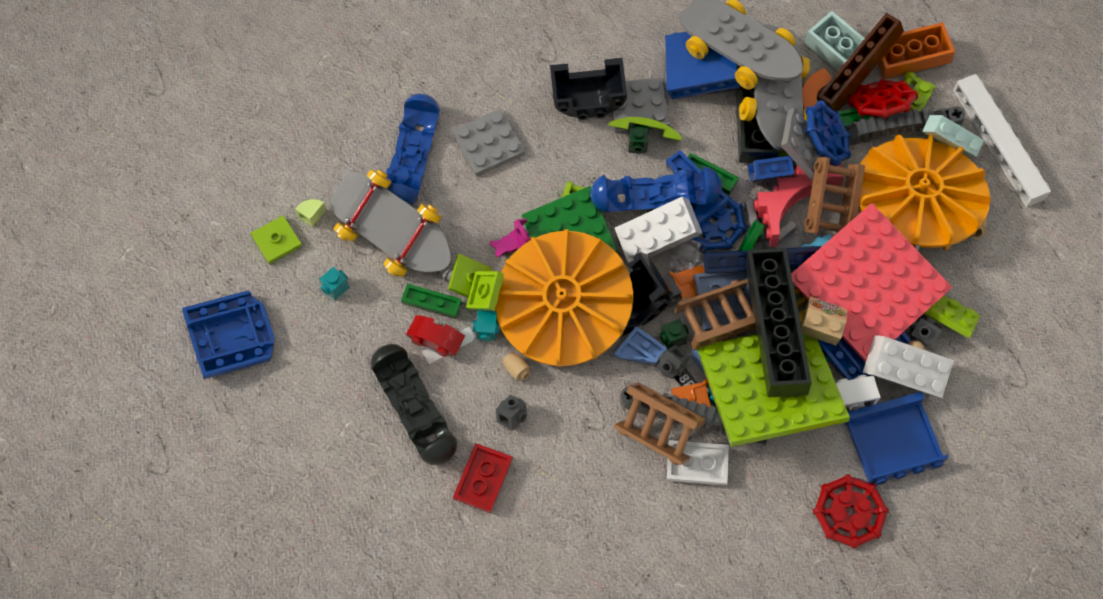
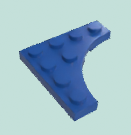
(680, 161)

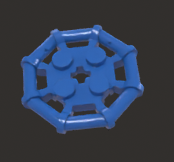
(828, 133)
(722, 226)

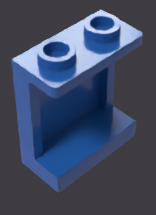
(770, 168)

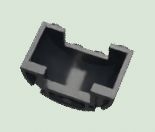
(589, 92)
(650, 292)

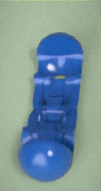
(413, 147)
(652, 193)

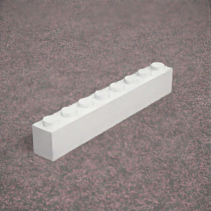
(1001, 140)

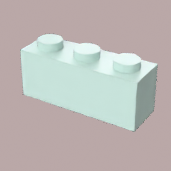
(953, 135)

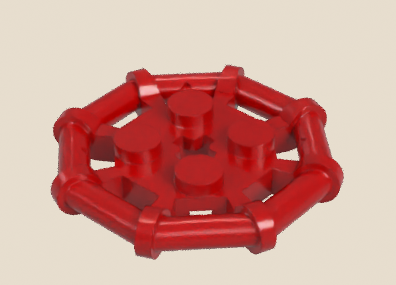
(883, 98)
(861, 506)

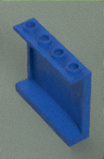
(694, 76)
(894, 439)

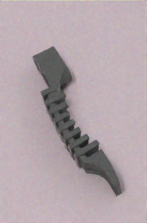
(899, 121)
(710, 414)

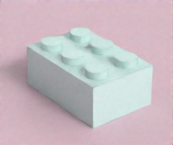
(833, 40)

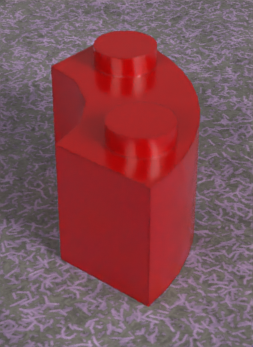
(442, 339)

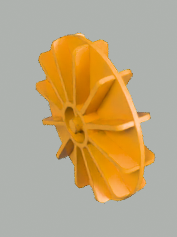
(926, 190)
(564, 298)

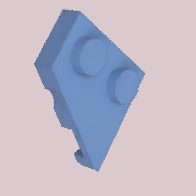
(640, 348)

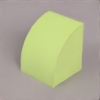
(310, 211)

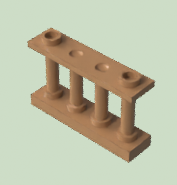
(850, 192)
(718, 332)
(673, 412)

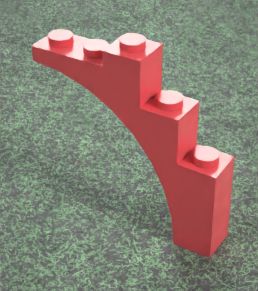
(786, 193)

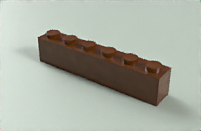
(861, 62)

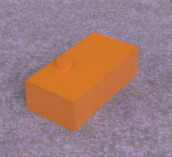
(917, 51)

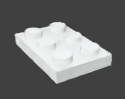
(706, 465)

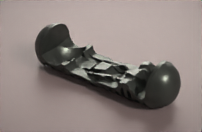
(411, 401)

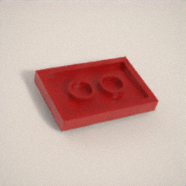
(482, 478)

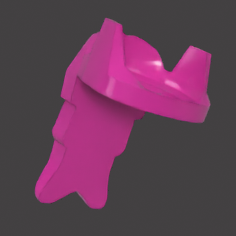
(512, 241)

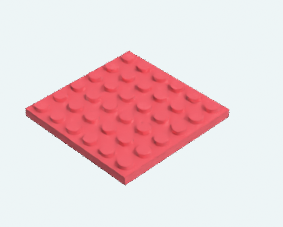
(872, 276)

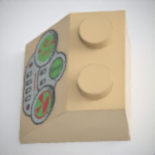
(823, 321)

